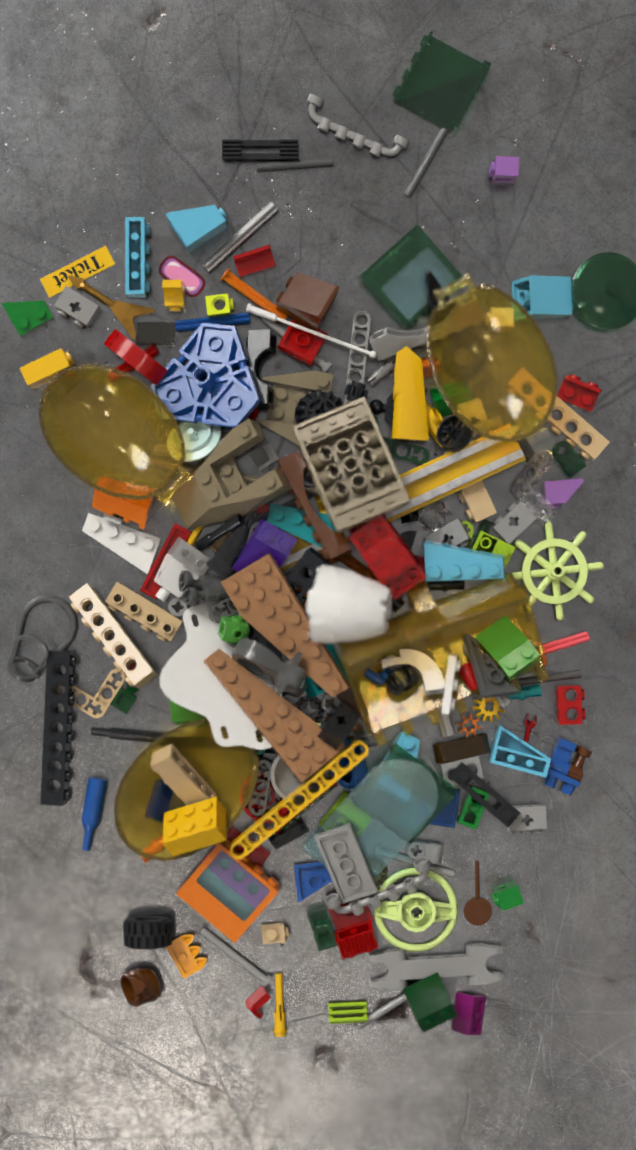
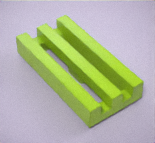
(349, 1005)

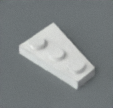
(450, 683)

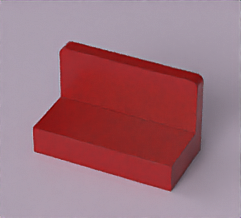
(254, 261)

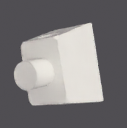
(169, 575)

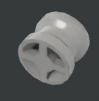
(177, 604)

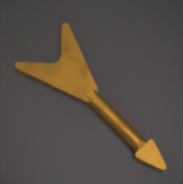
(123, 311)

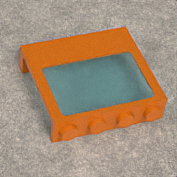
(229, 891)

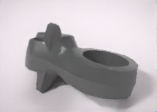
(260, 660)

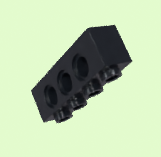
(311, 559)

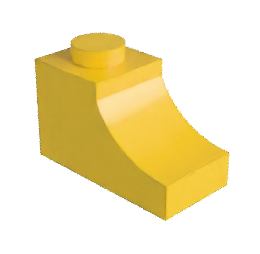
(174, 295)

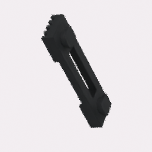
(287, 149)
(505, 813)

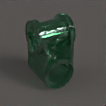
(569, 460)

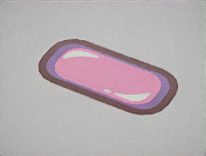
(175, 269)

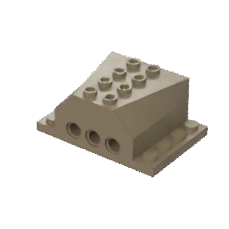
(350, 465)

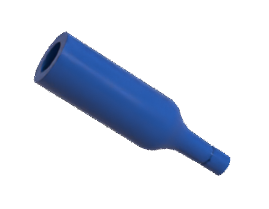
(92, 808)

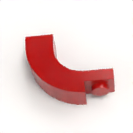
(135, 357)

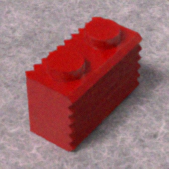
(356, 940)

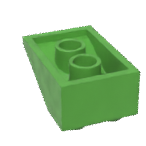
(508, 648)

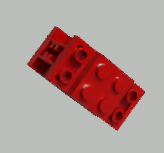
(387, 555)

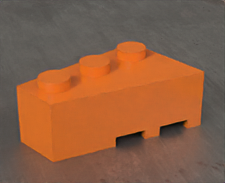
(133, 510)

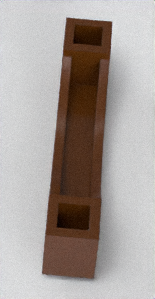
(333, 544)

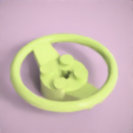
(431, 912)

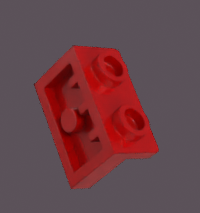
(578, 393)

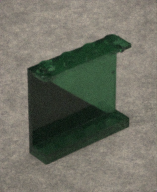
(440, 83)

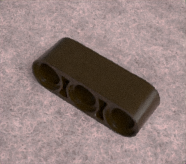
(461, 748)

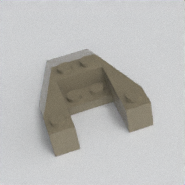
(219, 487)

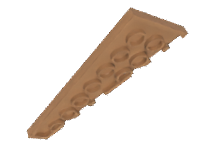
(281, 723)

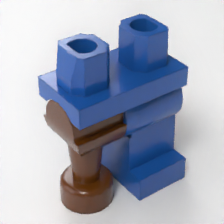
(564, 770)

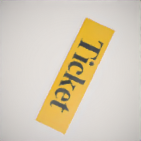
(83, 268)

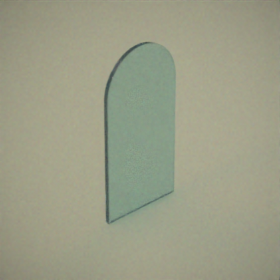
(384, 811)

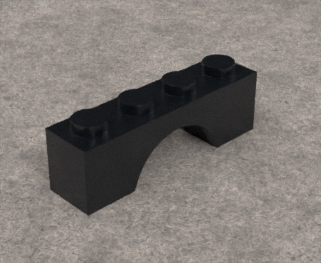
(260, 346)

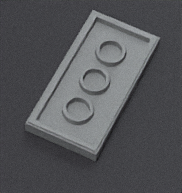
(346, 863)

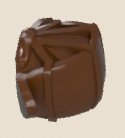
(140, 986)

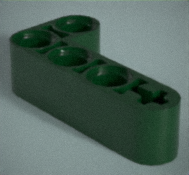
(394, 444)

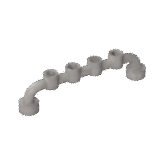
(358, 139)
(392, 892)

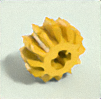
(490, 713)

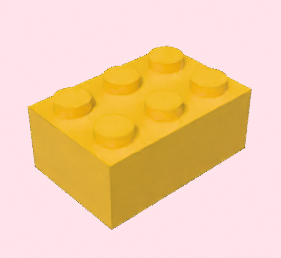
(194, 826)

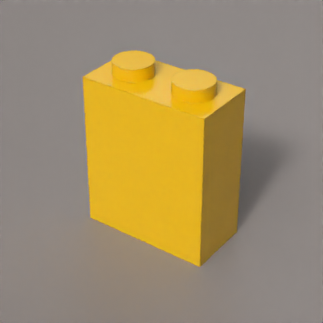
(43, 369)

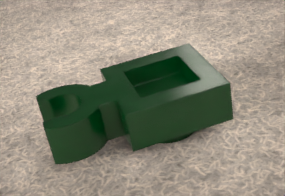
(124, 699)

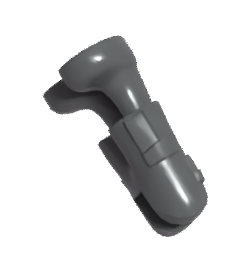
(209, 587)

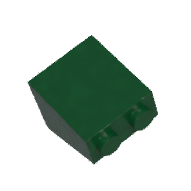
(430, 1002)

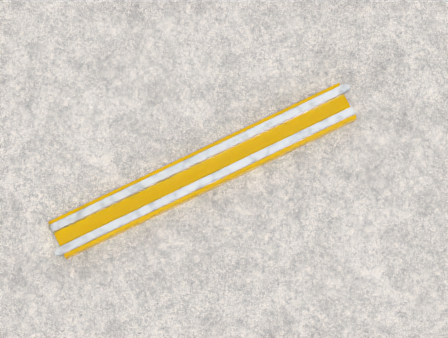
(439, 479)

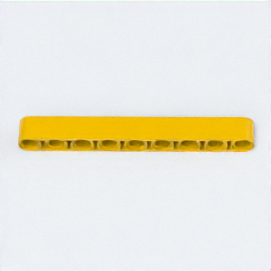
(293, 807)

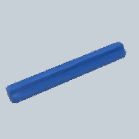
(232, 319)

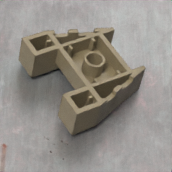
(287, 393)

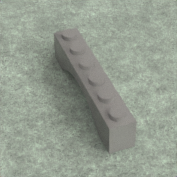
(390, 341)

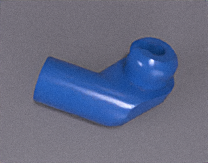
(378, 678)

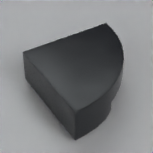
(409, 537)

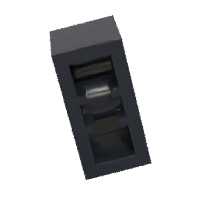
(339, 725)

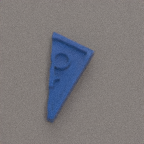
(310, 878)

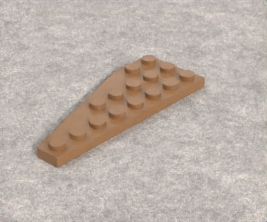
(275, 612)

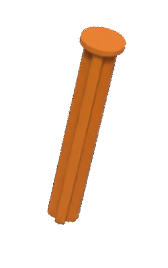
(250, 293)

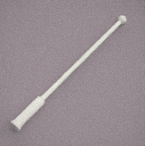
(274, 317)

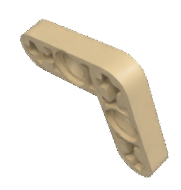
(98, 699)

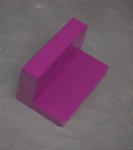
(470, 1014)

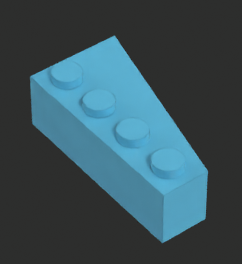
(451, 563)

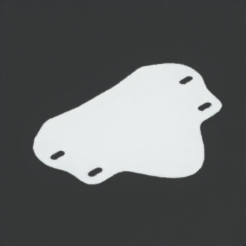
(194, 687)

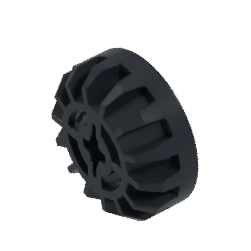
(302, 407)

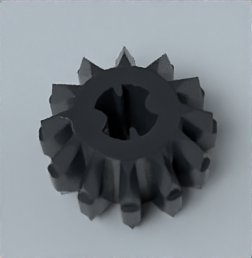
(401, 680)

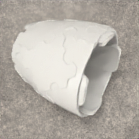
(347, 606)

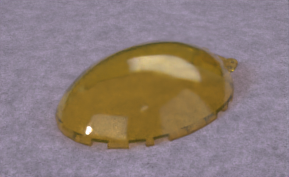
(491, 362)
(113, 432)
(227, 770)

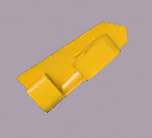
(409, 398)

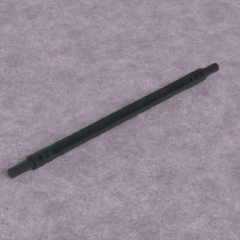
(139, 735)

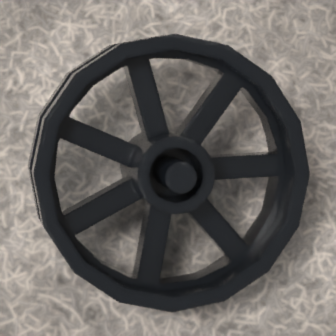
(456, 434)

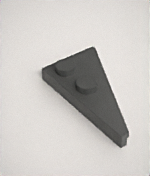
(487, 675)

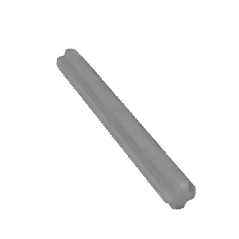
(237, 239)

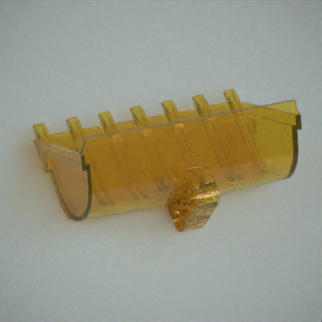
(436, 631)

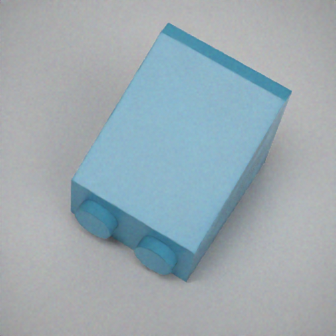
(197, 225)
(544, 295)

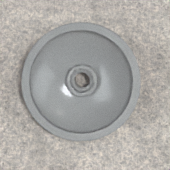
(285, 781)

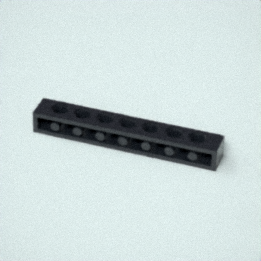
(49, 794)

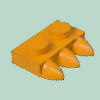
(185, 956)

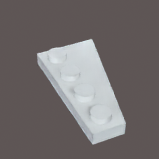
(127, 542)

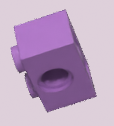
(504, 170)

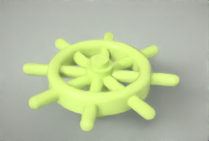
(555, 570)

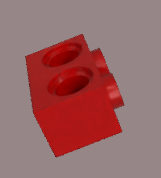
(564, 705)

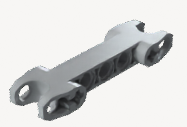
(454, 965)

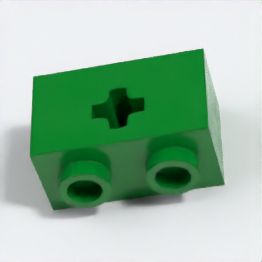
(471, 809)
(507, 896)

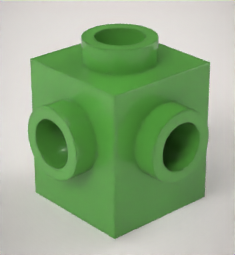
(233, 629)

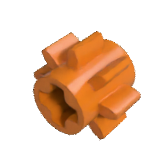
(471, 730)

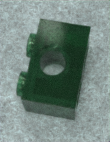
(322, 928)

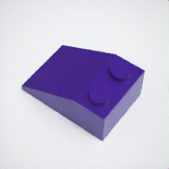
(265, 540)

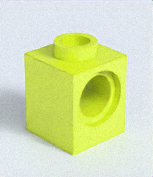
(211, 301)

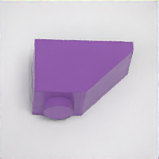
(560, 491)

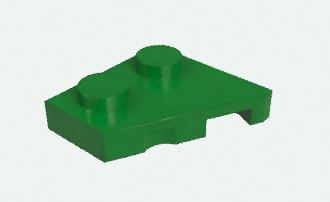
(27, 315)

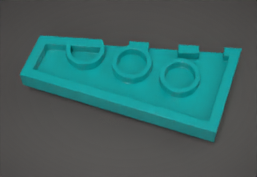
(292, 521)

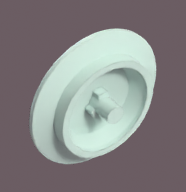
(199, 439)

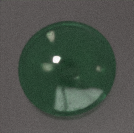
(605, 290)

